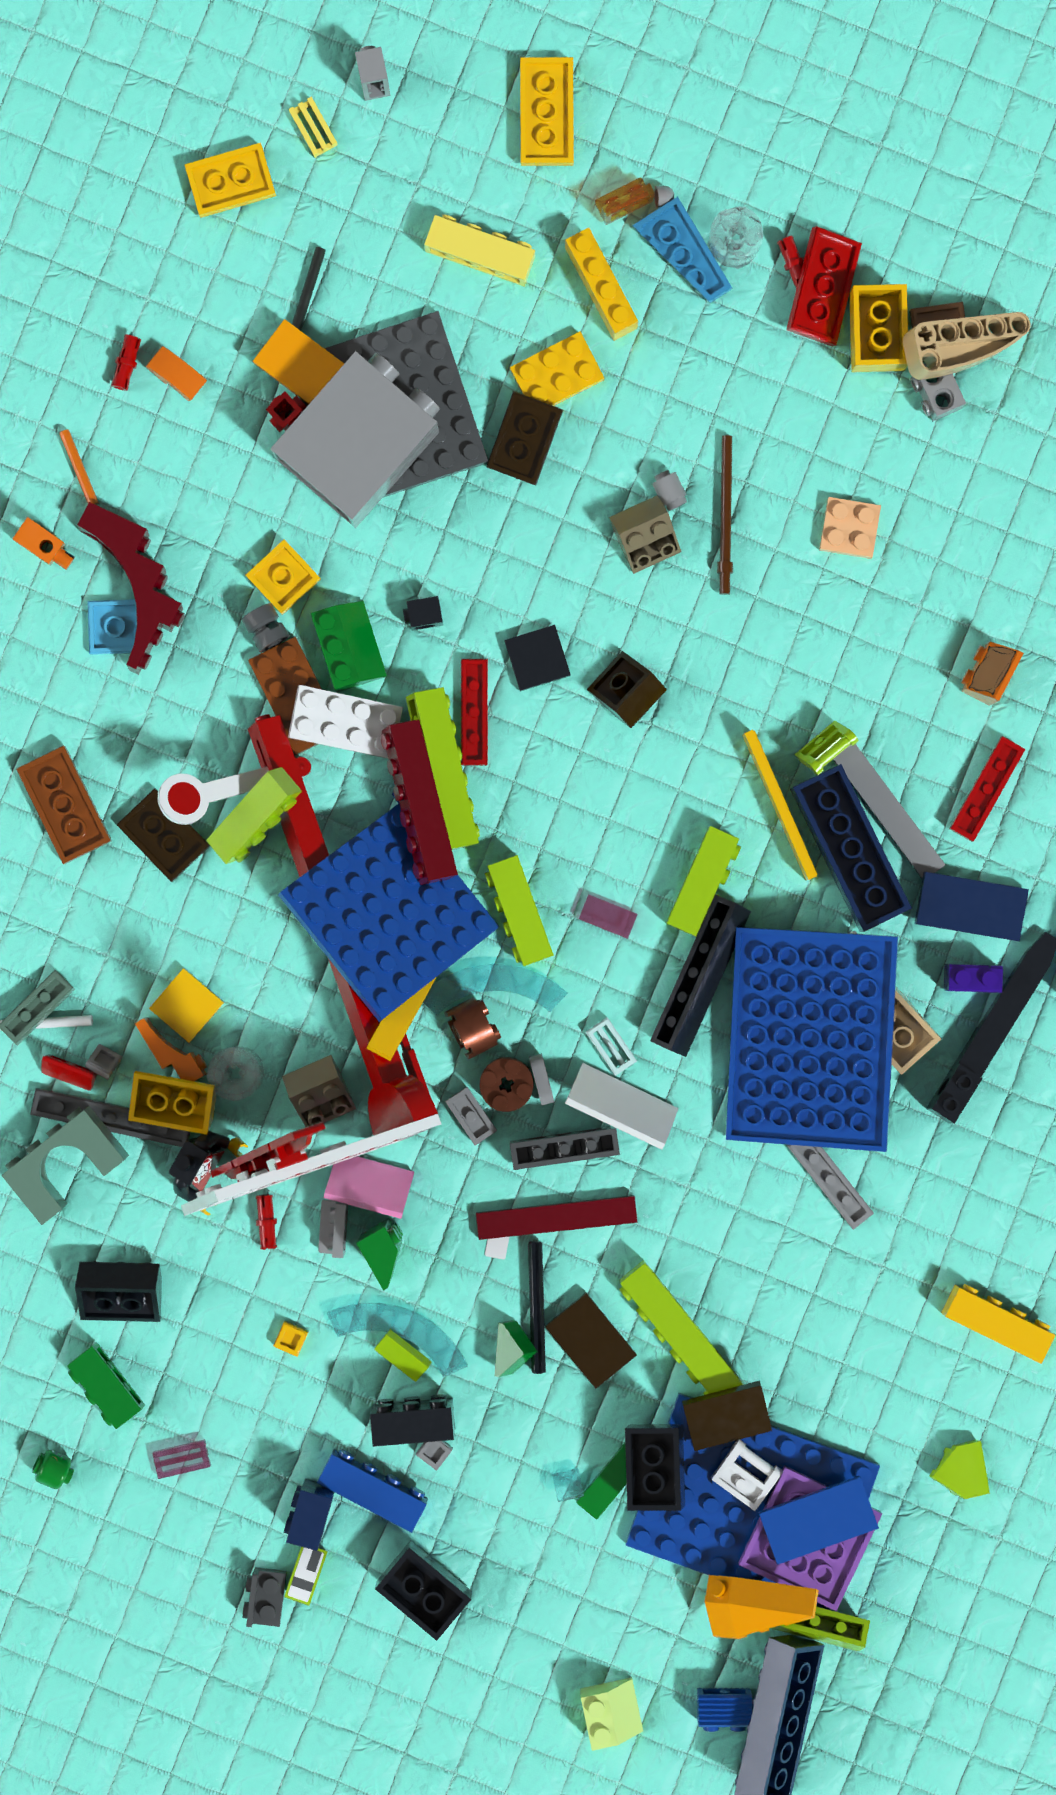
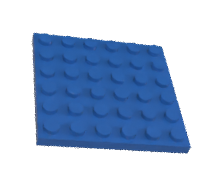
(378, 919)

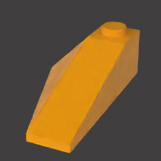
(752, 1606)

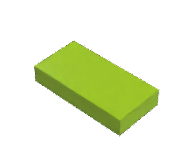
(402, 1355)

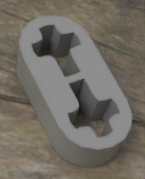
(541, 1079)

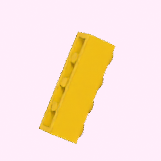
(601, 284)
(997, 1323)

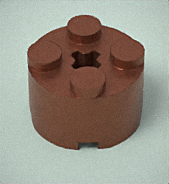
(472, 1027)
(520, 1090)

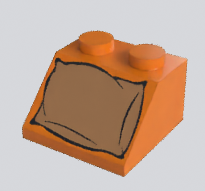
(991, 672)

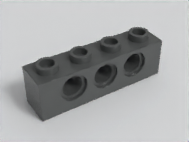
(564, 1148)

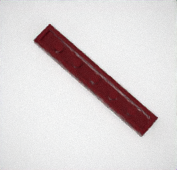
(556, 1217)

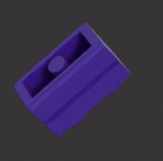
(973, 978)

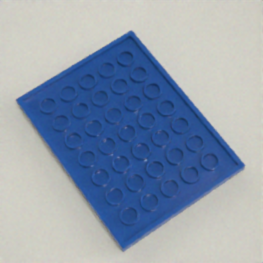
(812, 1038)
(714, 1523)

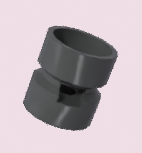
(265, 627)

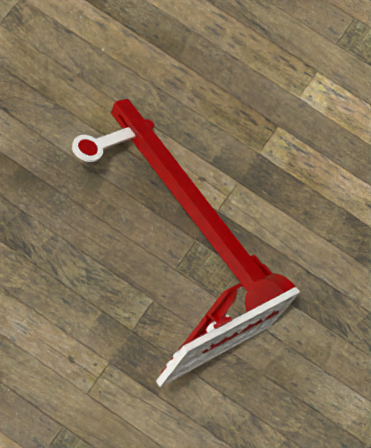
(398, 1102)

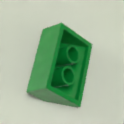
(348, 645)
(381, 1249)

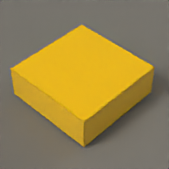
(290, 1338)

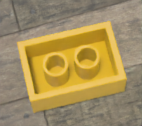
(878, 327)

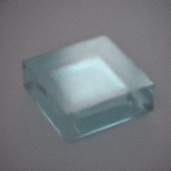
(568, 1485)

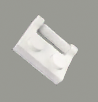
(740, 1481)

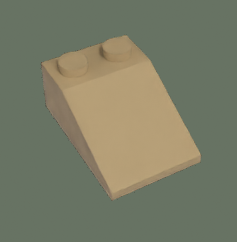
(911, 1034)

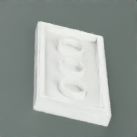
(622, 1106)

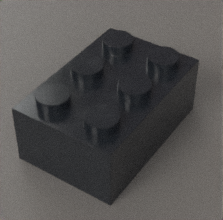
(412, 1421)
(655, 1467)
(423, 1590)

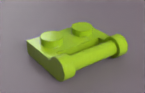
(826, 746)

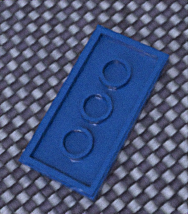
(818, 1520)

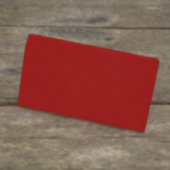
(68, 1072)

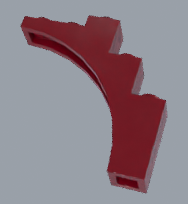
(154, 610)

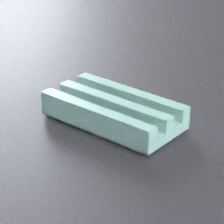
(598, 1027)

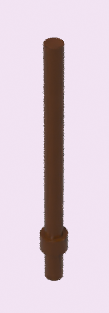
(725, 566)

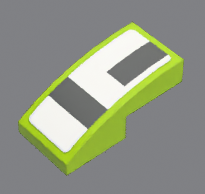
(305, 1575)

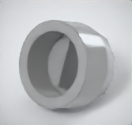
(663, 195)

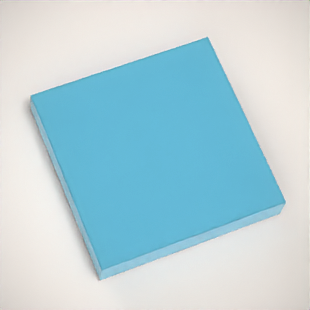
(112, 626)

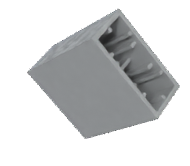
(358, 436)

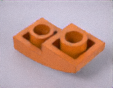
(176, 373)

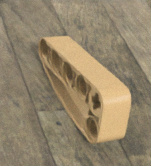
(957, 349)

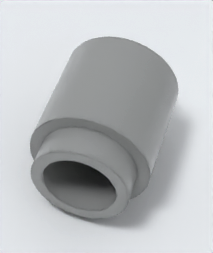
(669, 490)

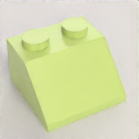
(611, 1713)

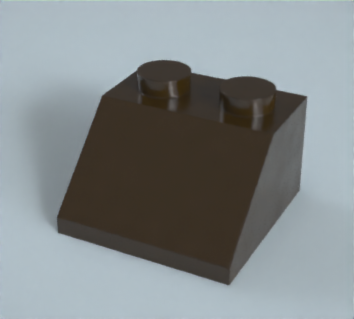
(627, 689)

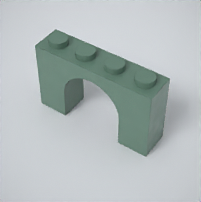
(29, 1176)

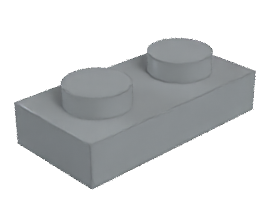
(471, 1116)

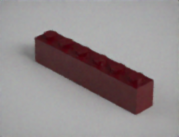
(419, 802)

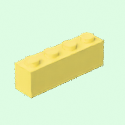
(480, 250)

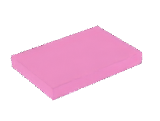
(370, 1185)

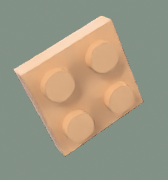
(850, 527)

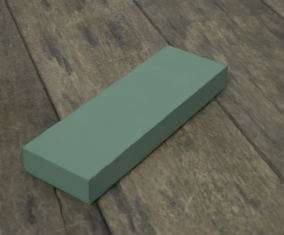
(36, 1007)

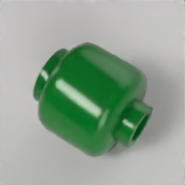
(52, 1469)

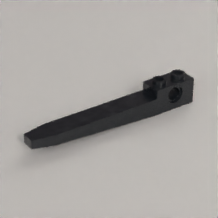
(992, 1030)

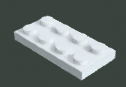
(341, 720)

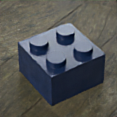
(311, 1512)

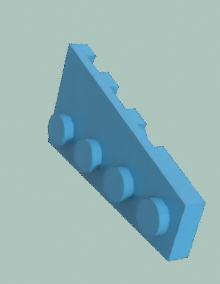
(681, 244)

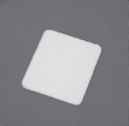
(497, 1247)

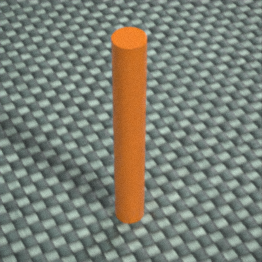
(78, 467)

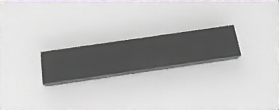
(115, 1117)

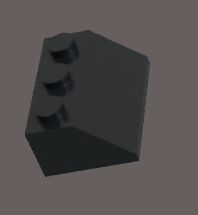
(119, 1291)

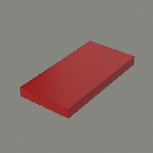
(824, 286)

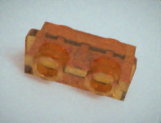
(624, 200)

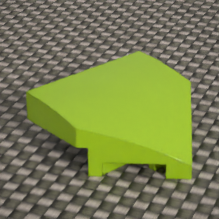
(963, 1470)

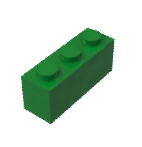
(105, 1386)

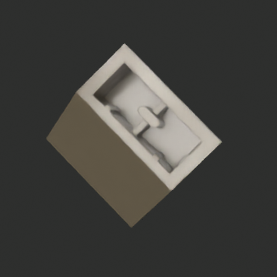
(645, 534)
(318, 1092)

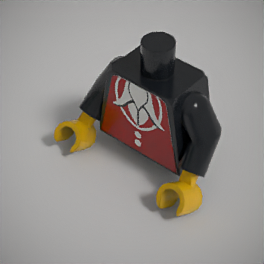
(197, 1159)

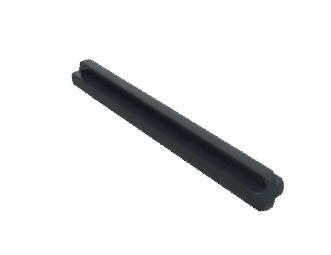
(536, 1297)

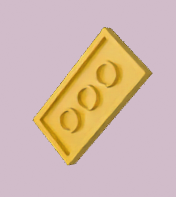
(546, 111)

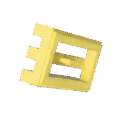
(302, 107)

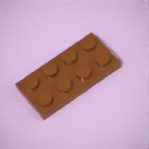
(279, 675)
(64, 804)

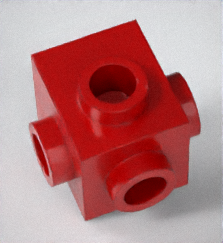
(281, 407)

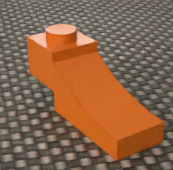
(187, 1066)

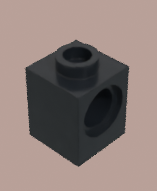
(423, 613)

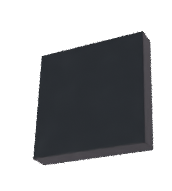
(537, 658)

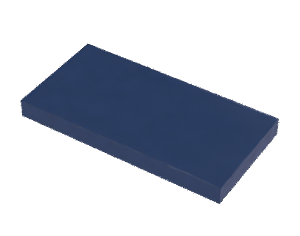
(971, 906)

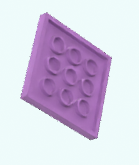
(826, 1569)

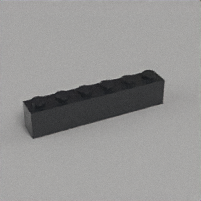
(700, 976)

